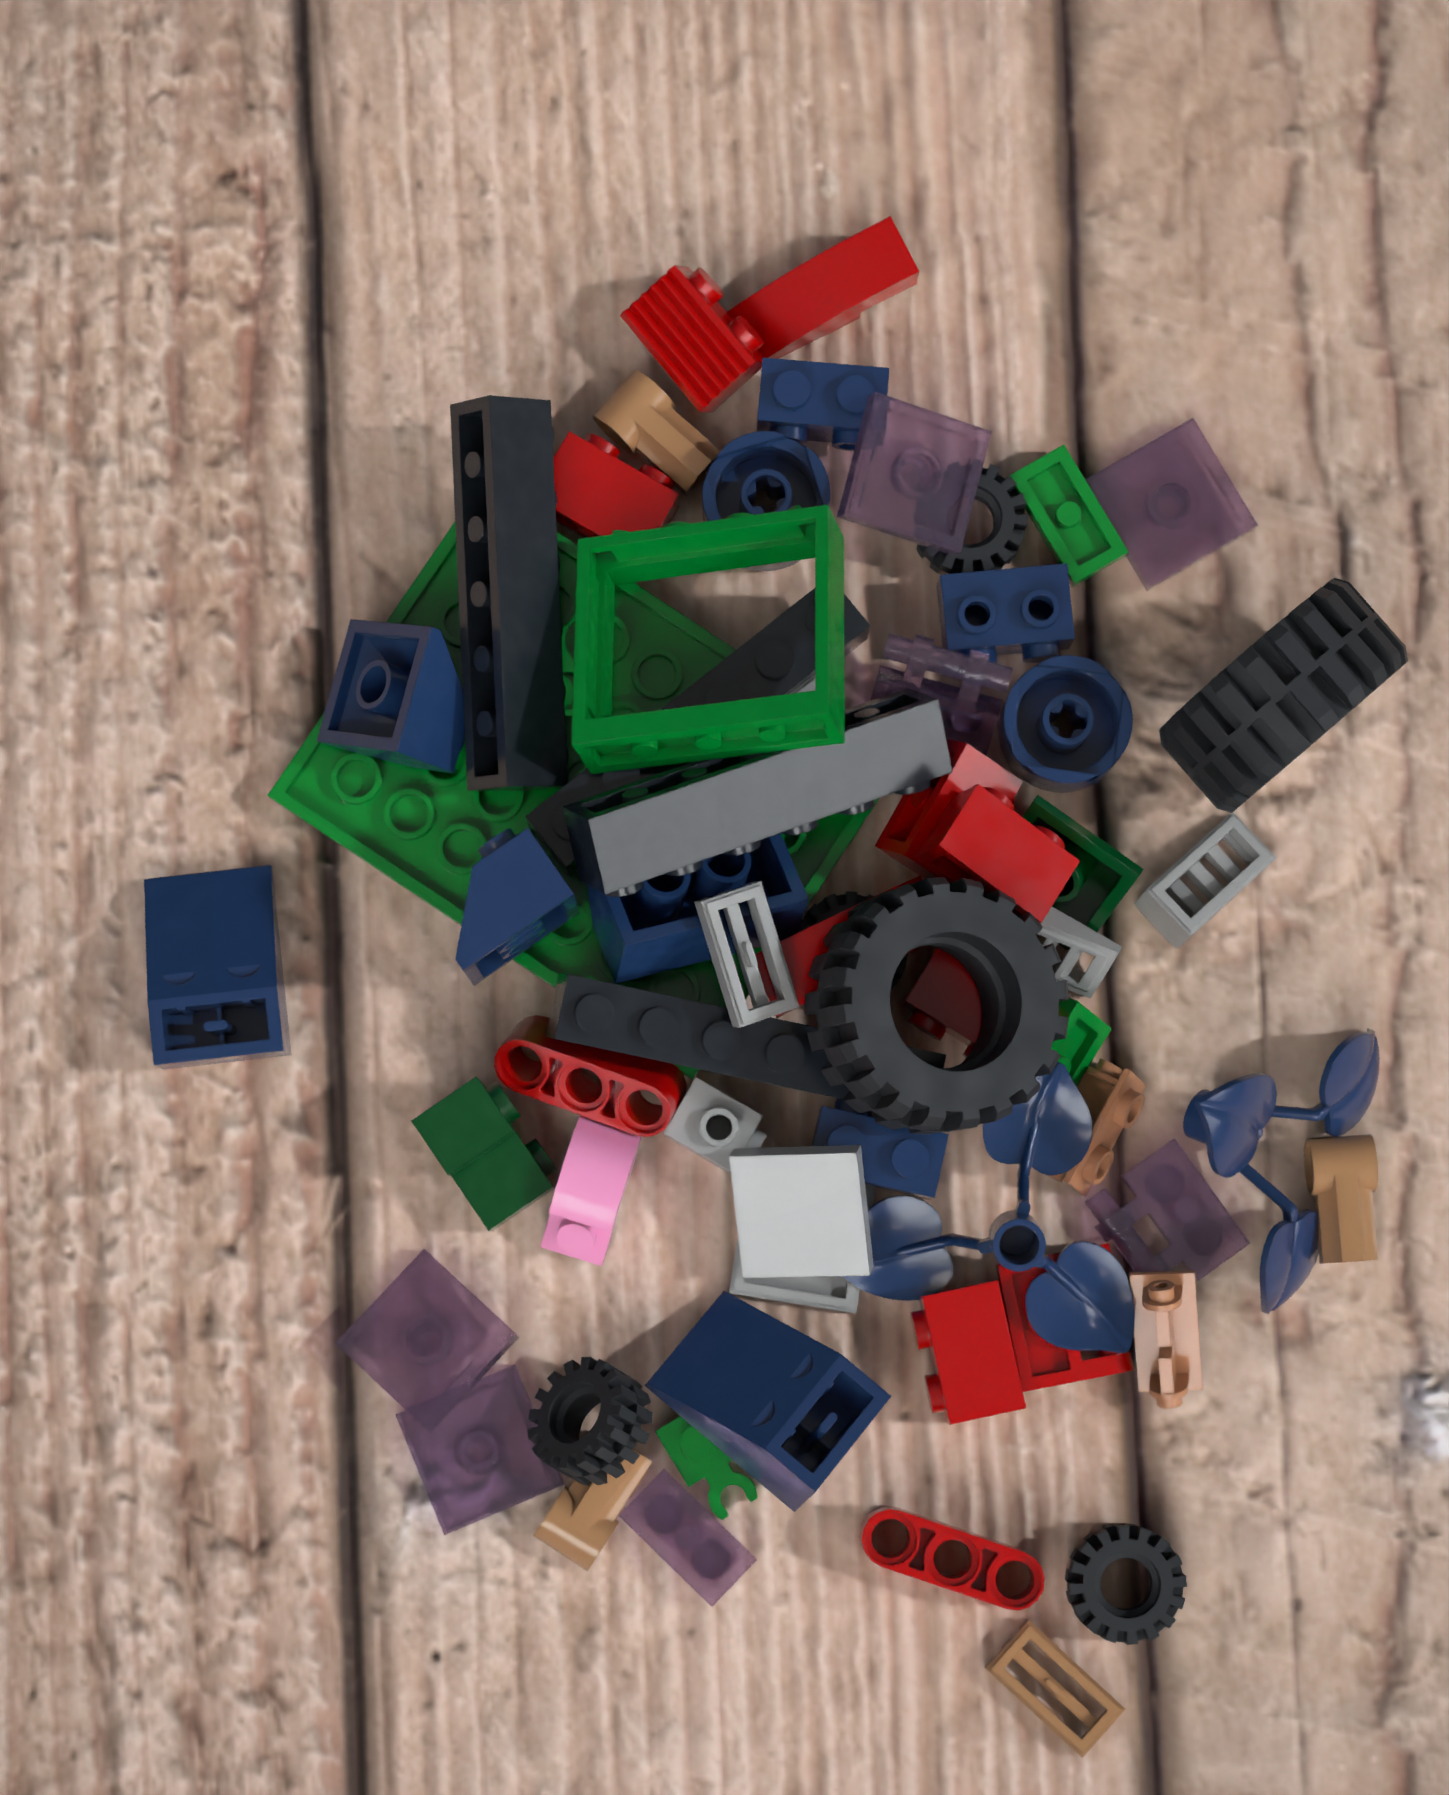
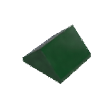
(1100, 876)

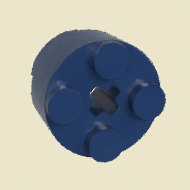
(767, 464)
(1094, 703)

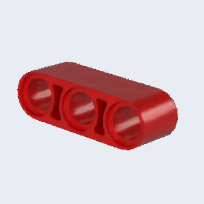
(562, 1084)
(980, 1572)

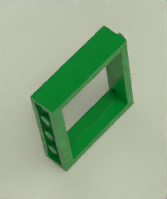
(720, 728)

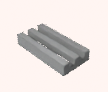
(723, 961)

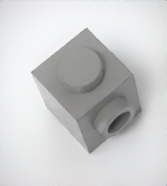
(714, 1124)

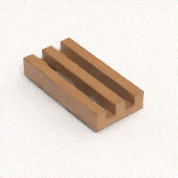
(1013, 1650)

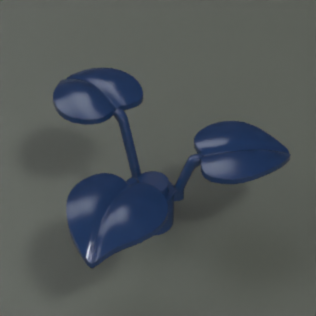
(1234, 1120)
(1078, 1299)

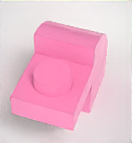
(590, 1190)

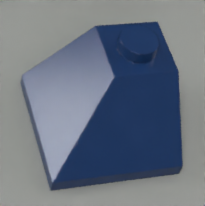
(396, 697)

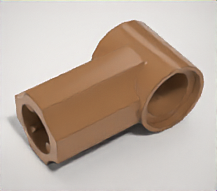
(645, 422)
(1341, 1178)
(587, 1515)

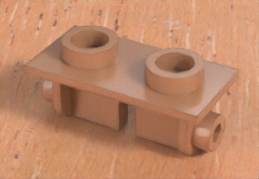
(1112, 1107)
(1167, 1335)

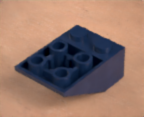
(214, 968)
(768, 1397)

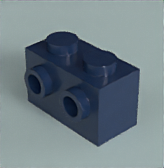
(817, 399)
(1007, 612)
(890, 1157)

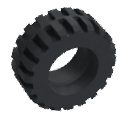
(1282, 694)
(1014, 990)

